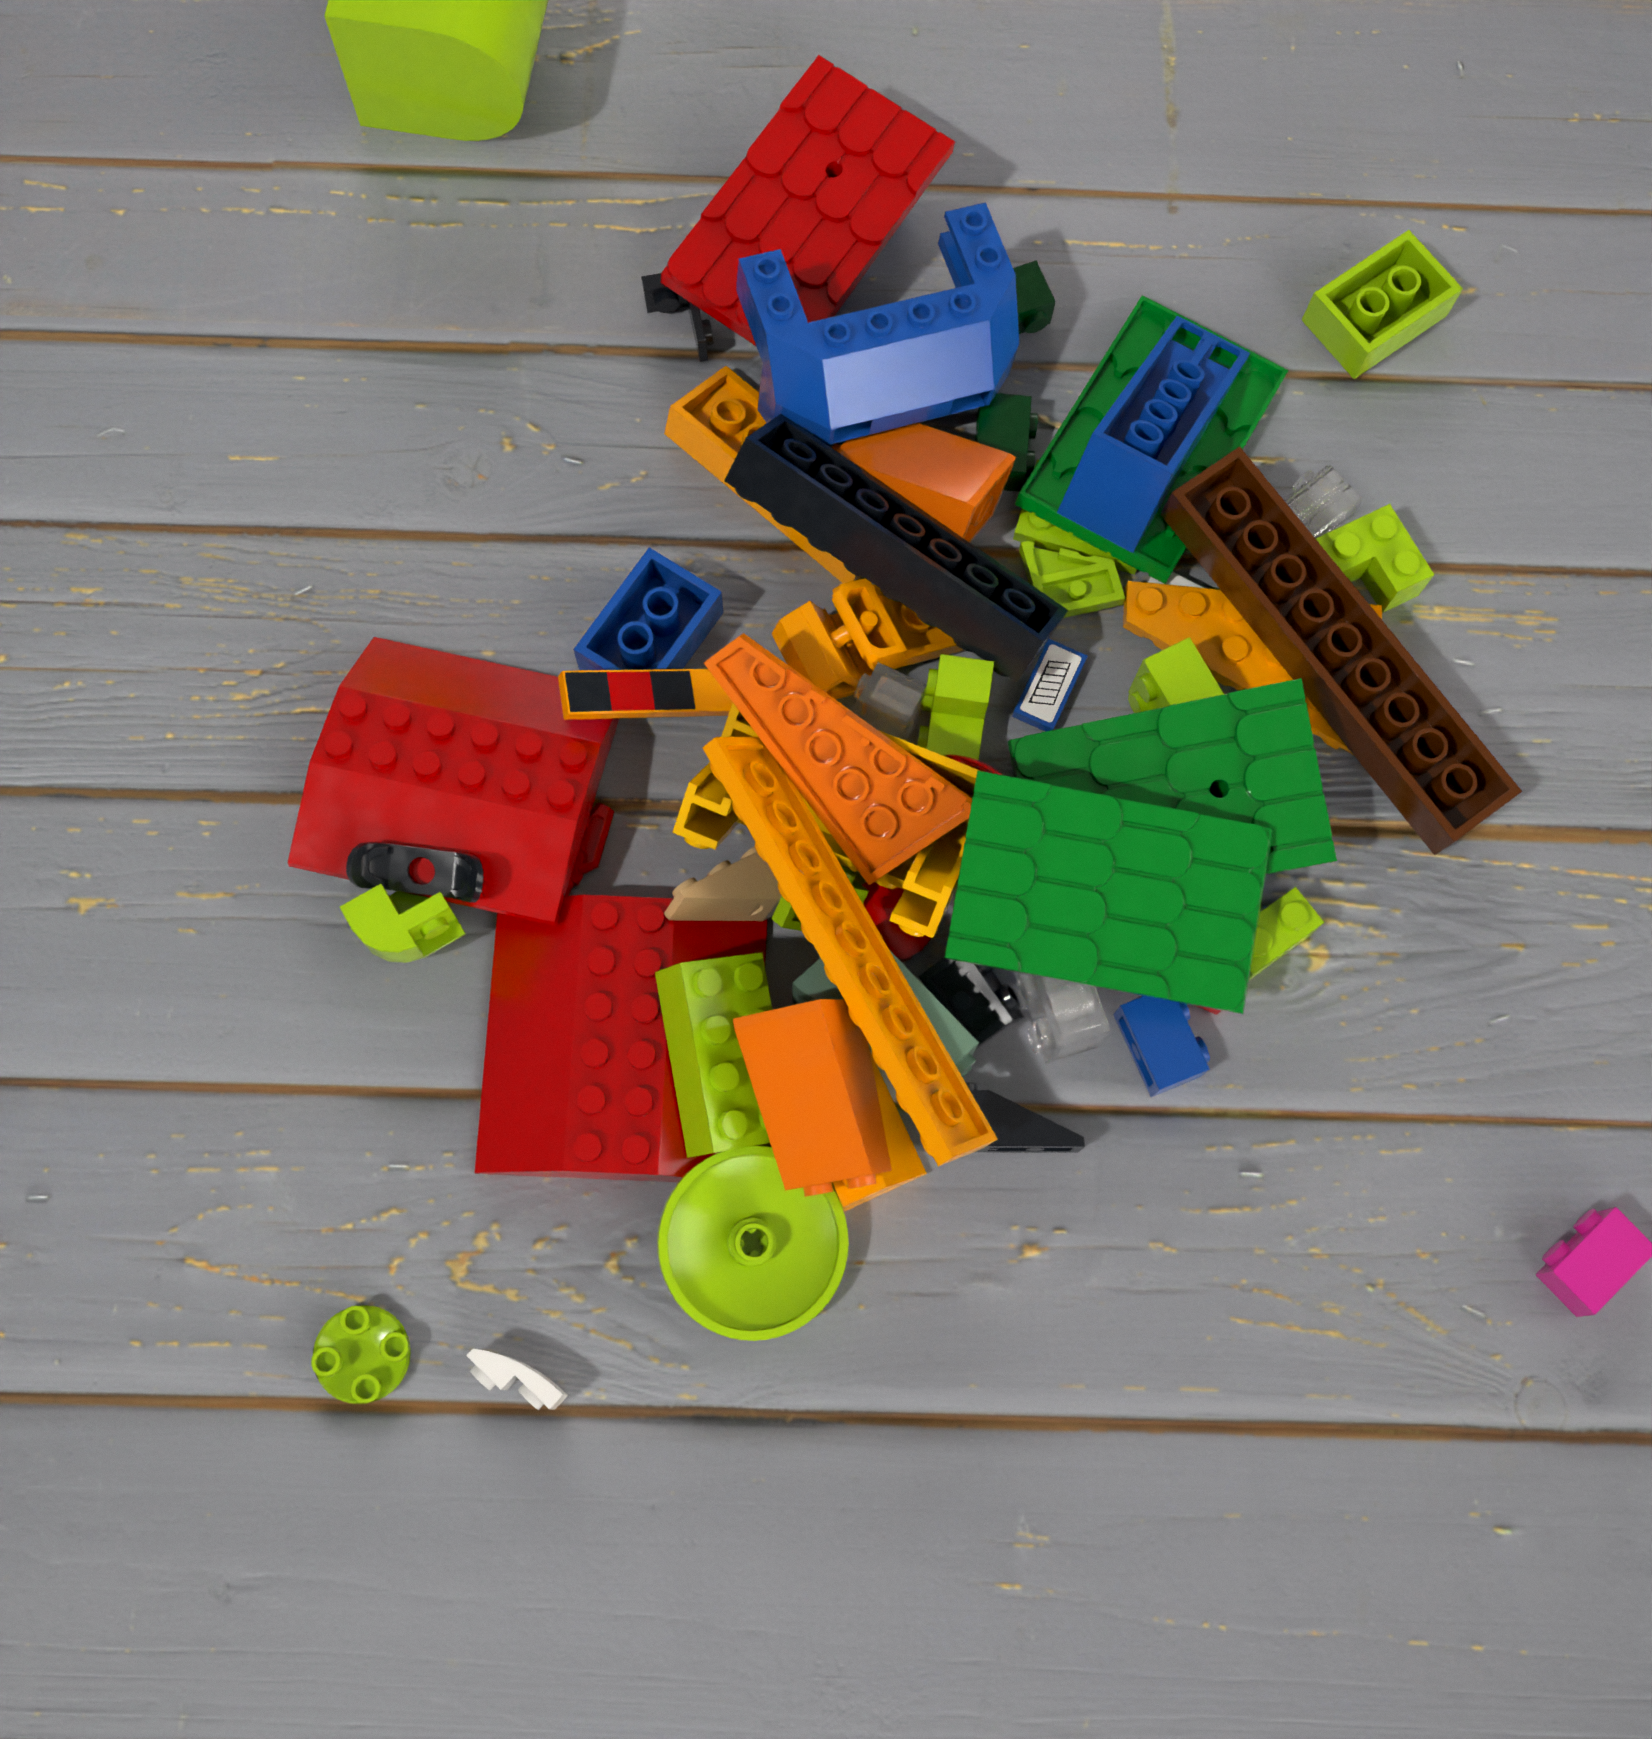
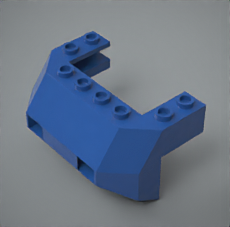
(893, 359)

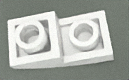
(504, 1371)

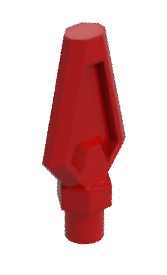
(592, 844)

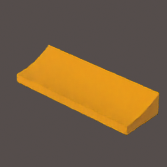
(711, 428)

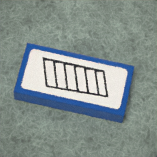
(1049, 686)

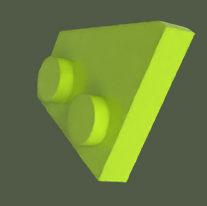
(1072, 579)

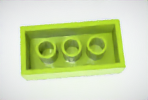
(704, 1052)

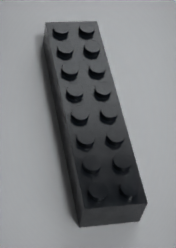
(895, 546)

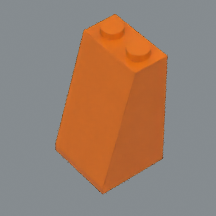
(937, 472)
(815, 1094)

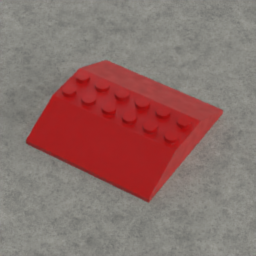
(458, 762)
(580, 1040)

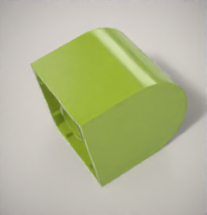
(437, 63)

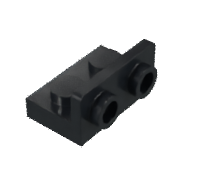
(973, 997)

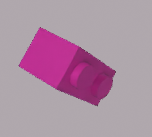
(1595, 1261)

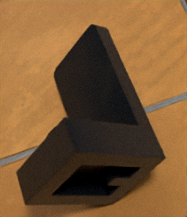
(664, 300)

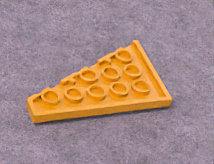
(1220, 635)

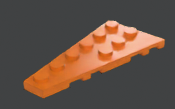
(854, 778)

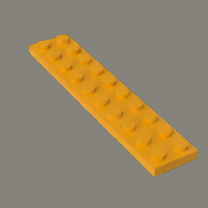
(851, 949)

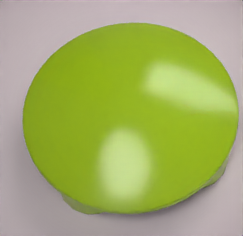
(361, 1354)

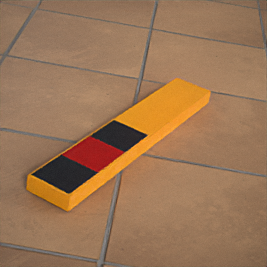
(641, 694)

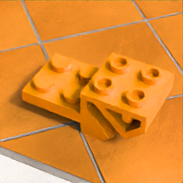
(865, 631)

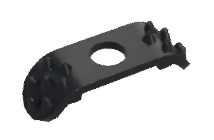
(376, 863)

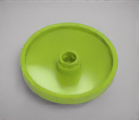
(747, 1250)

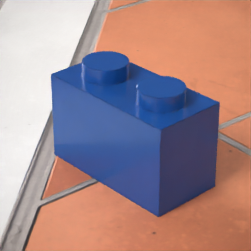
(1162, 1042)

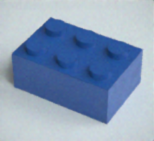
(651, 619)

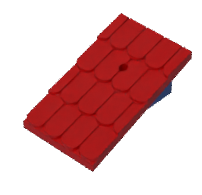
(820, 185)

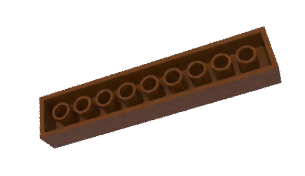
(1341, 650)

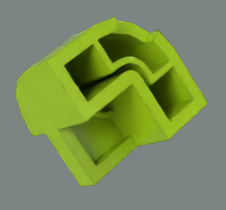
(402, 924)

